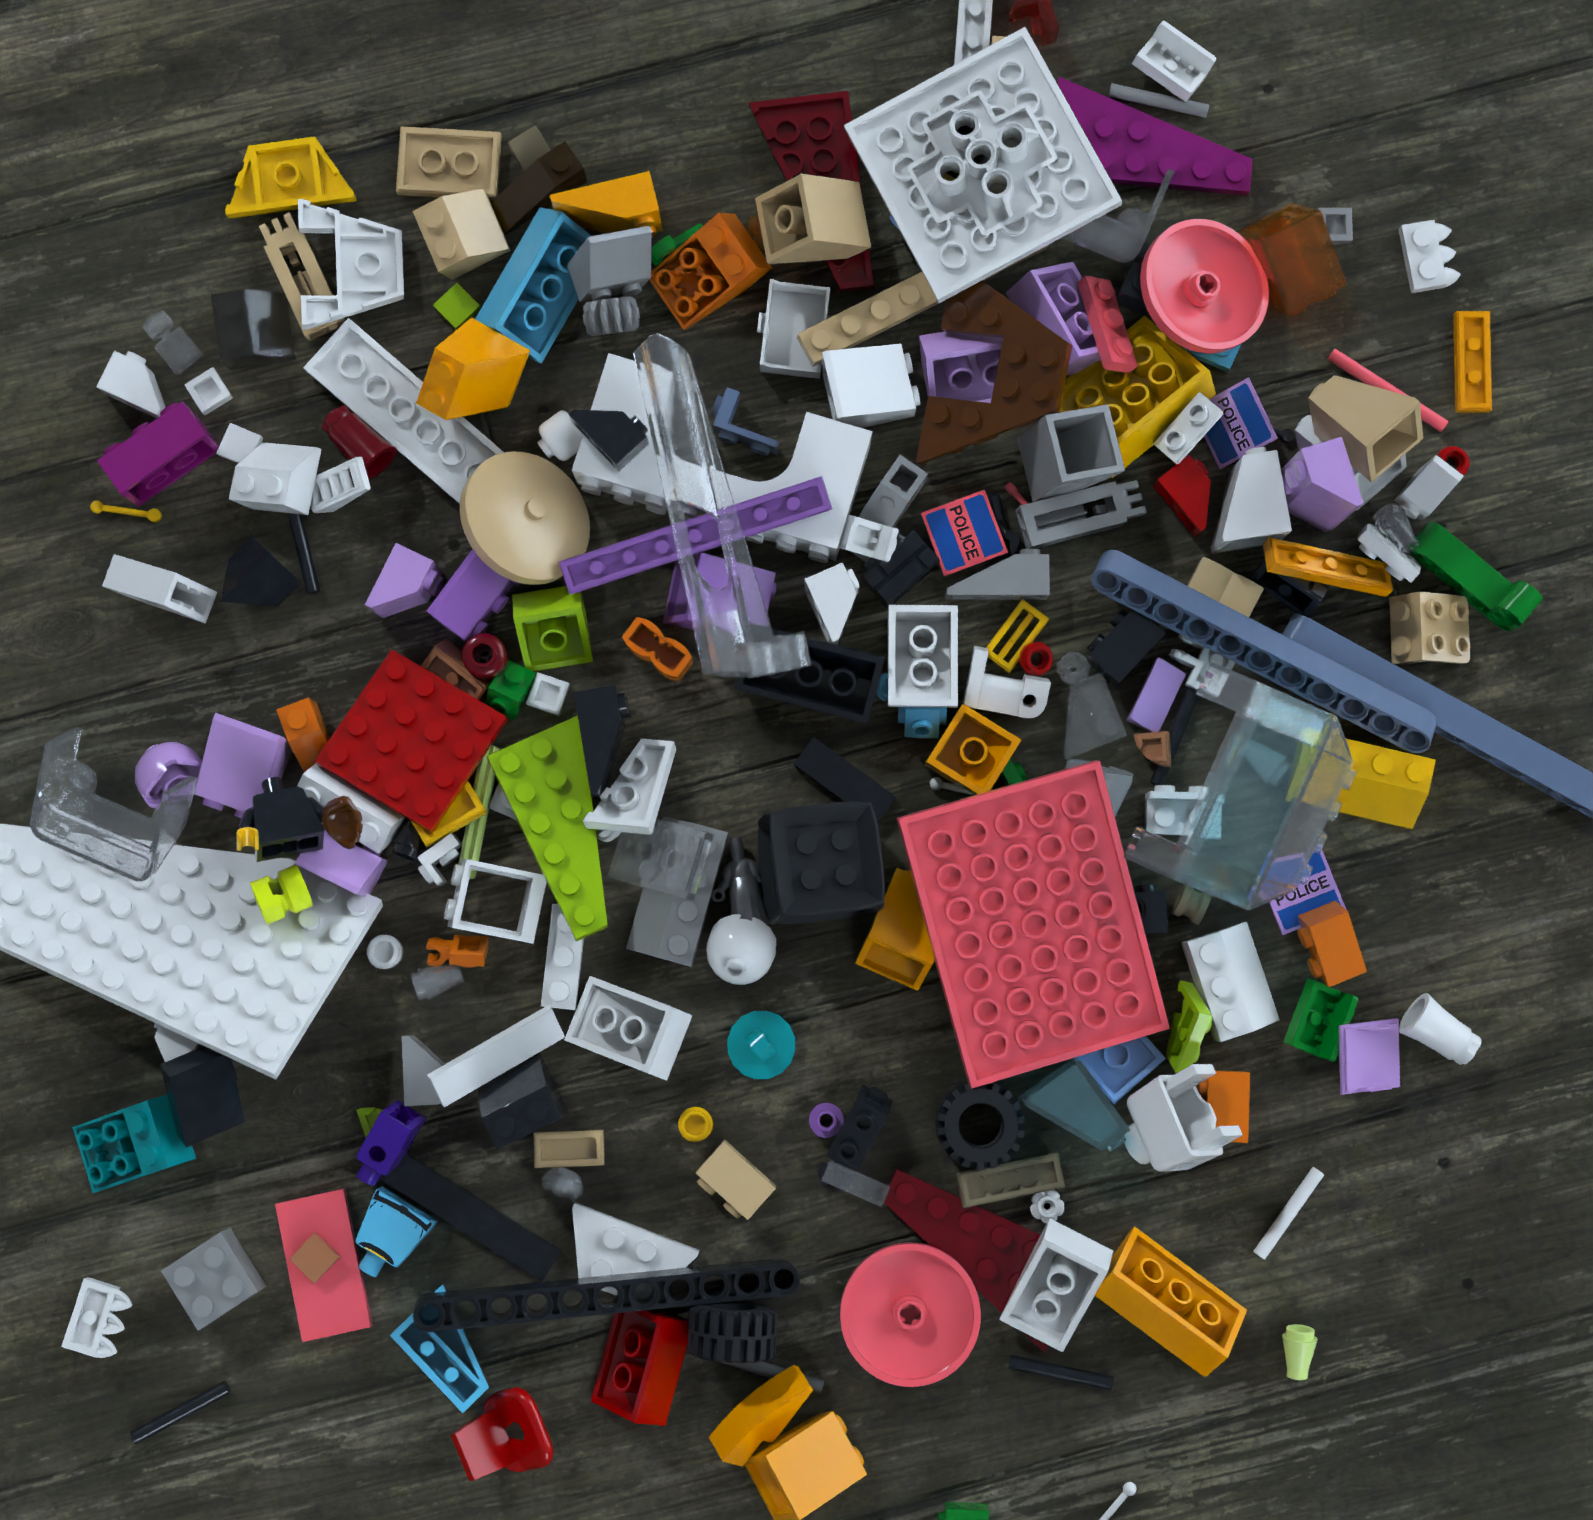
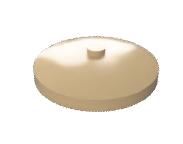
(524, 517)

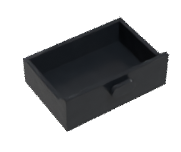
(202, 1094)

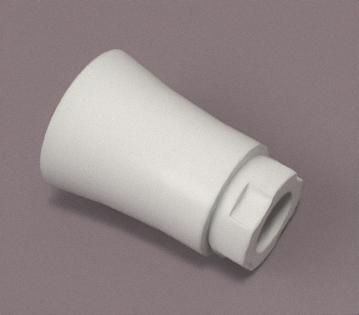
(1439, 1030)

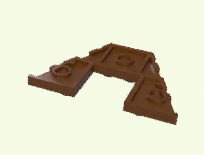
(1026, 382)

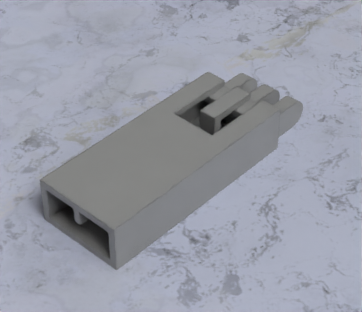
(1065, 519)

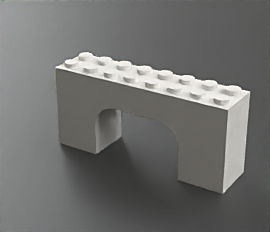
(823, 449)

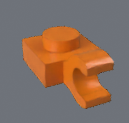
(462, 950)

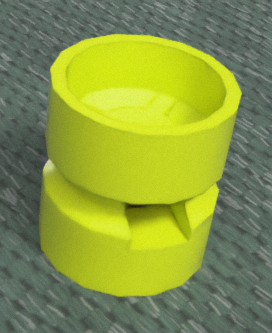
(293, 890)

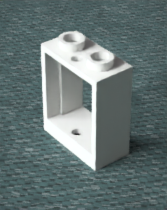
(530, 907)

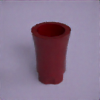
(357, 439)

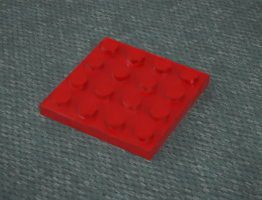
(411, 741)

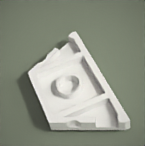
(617, 1247)

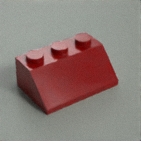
(642, 1365)

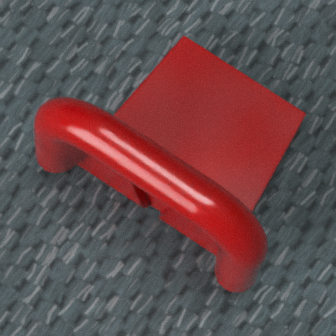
(485, 1444)

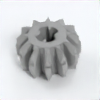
(611, 316)

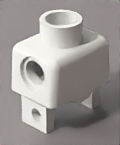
(1174, 1123)

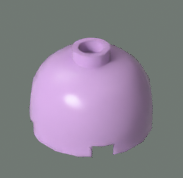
(164, 767)

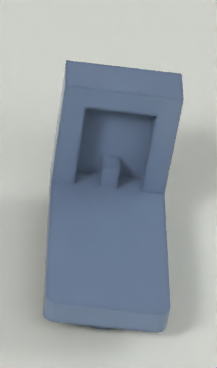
(724, 410)

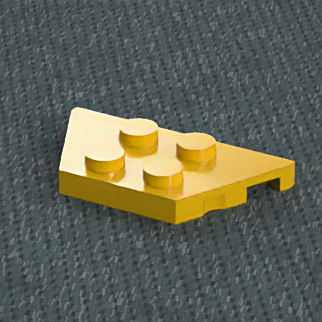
(283, 173)

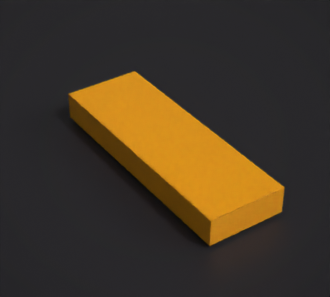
(1472, 362)

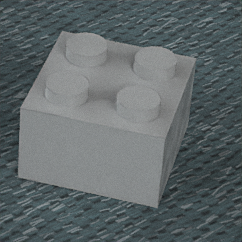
(213, 1278)

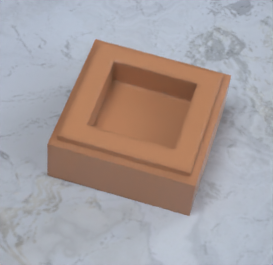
(315, 1257)

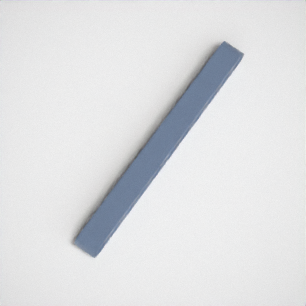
(1264, 651)
(1457, 720)

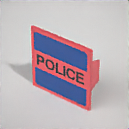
(964, 532)

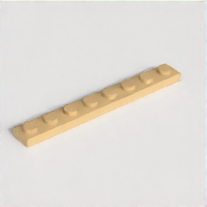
(872, 316)

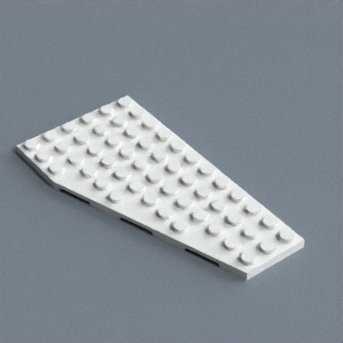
(183, 942)

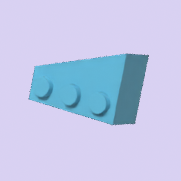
(444, 1358)

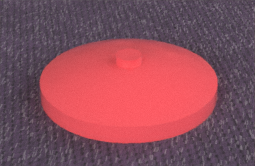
(1204, 286)
(910, 1314)

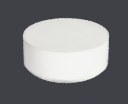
(384, 951)

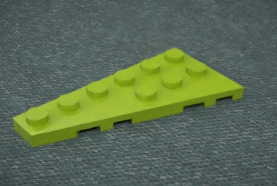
(550, 798)

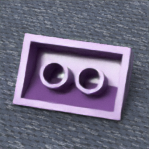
(471, 598)

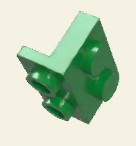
(1318, 1018)

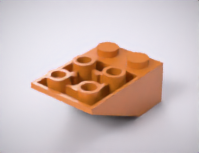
(709, 269)

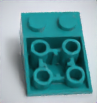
(130, 1144)

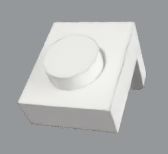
(868, 538)

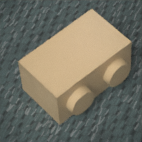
(734, 1180)

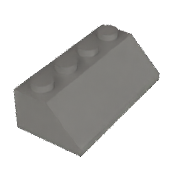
(672, 925)

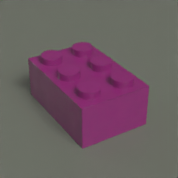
(158, 453)

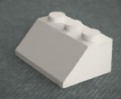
(1231, 981)

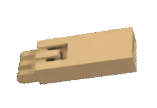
(310, 282)

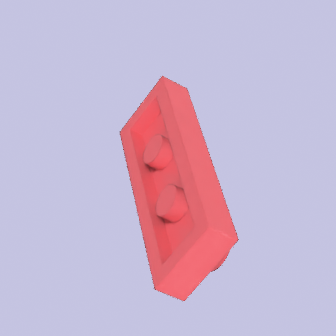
(1107, 324)

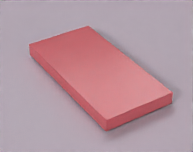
(339, 1297)

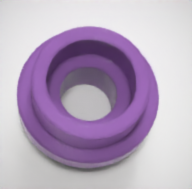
(818, 1111)

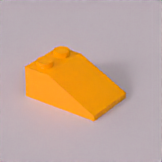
(612, 205)

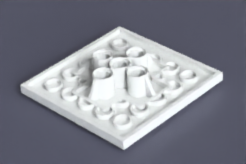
(958, 225)

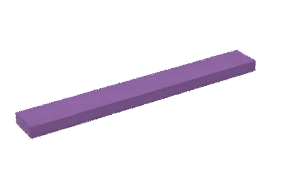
(659, 546)

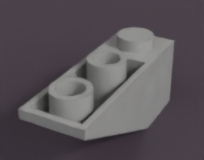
(893, 495)

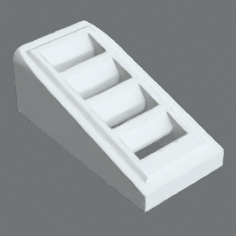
(335, 487)

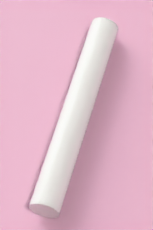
(1288, 1213)

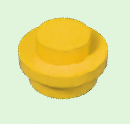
(695, 1124)

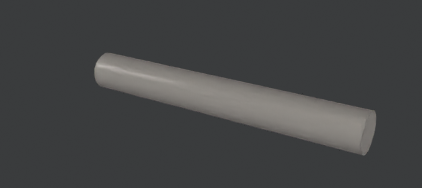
(1158, 100)

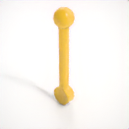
(153, 514)

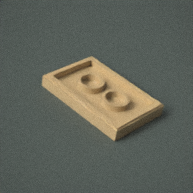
(447, 162)

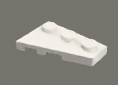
(638, 791)

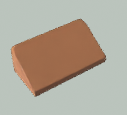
(447, 663)

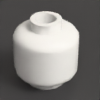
(559, 436)

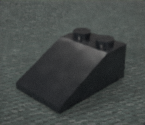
(601, 729)

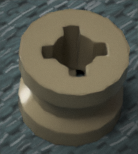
(1191, 904)

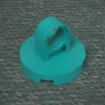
(761, 1044)

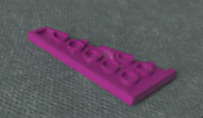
(1142, 148)

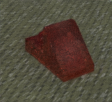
(1042, 18)

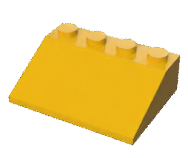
(1148, 396)

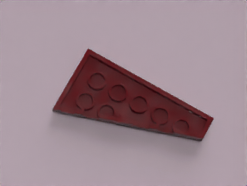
(811, 139)
(979, 1240)

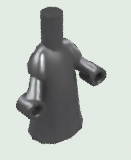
(742, 879)

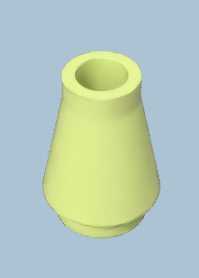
(1299, 1349)

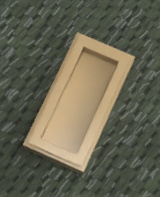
(569, 1148)

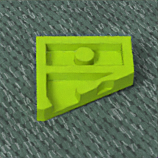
(1188, 1028)

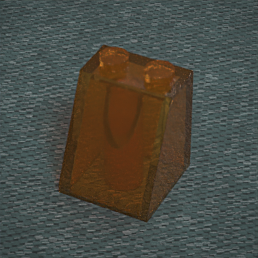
(1295, 257)

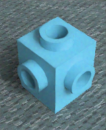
(922, 721)

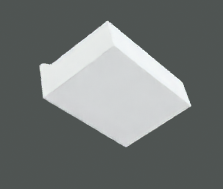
(788, 312)

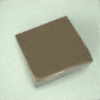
(528, 147)

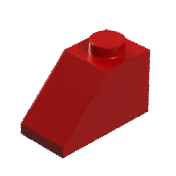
(1187, 493)

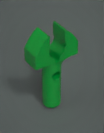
(668, 245)

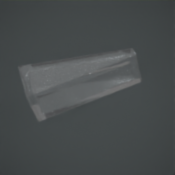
(856, 1183)

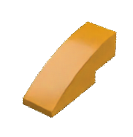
(760, 1416)

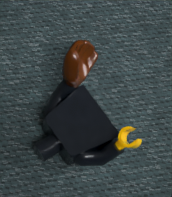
(291, 823)

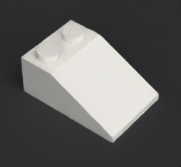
(923, 656)
(628, 1027)
(1057, 1285)

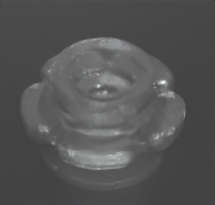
(1073, 660)

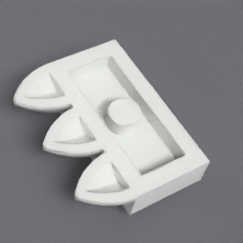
(1426, 257)
(1399, 564)
(94, 1318)

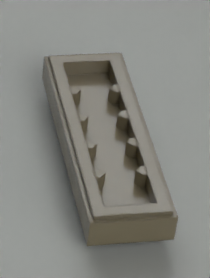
(1010, 1180)

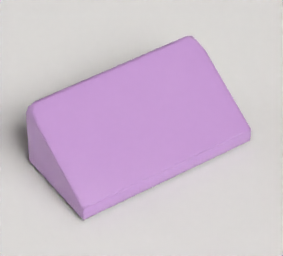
(1156, 696)

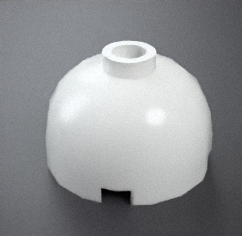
(740, 949)

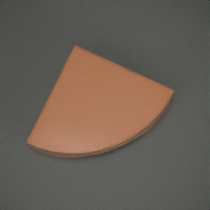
(1155, 747)

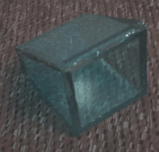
(1077, 1105)

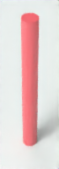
(1368, 377)

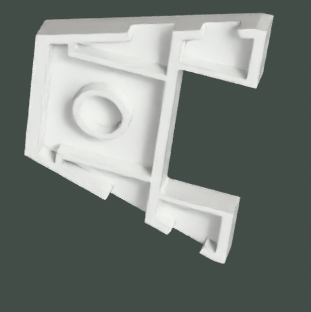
(366, 265)

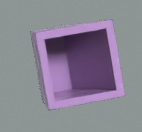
(238, 762)

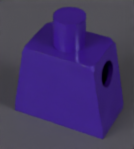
(388, 1141)

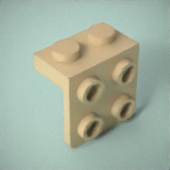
(1429, 628)

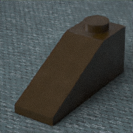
(549, 174)

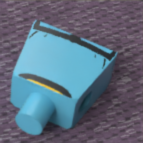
(391, 1231)

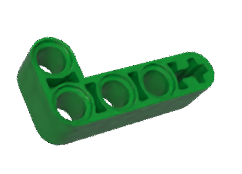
(1472, 577)

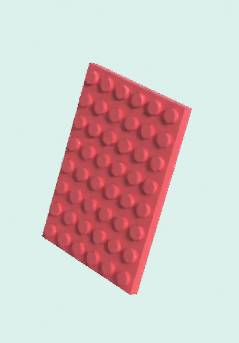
(1033, 923)

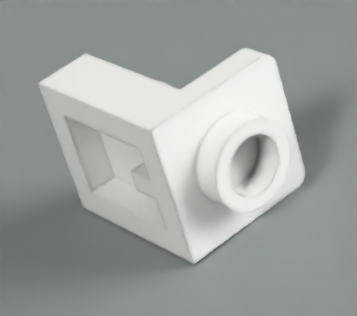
(442, 852)

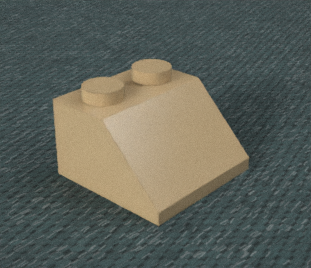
(461, 232)

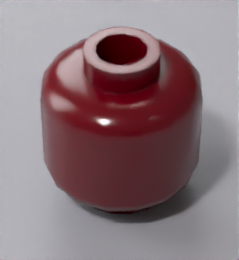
(473, 655)

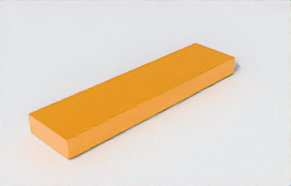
(1327, 567)

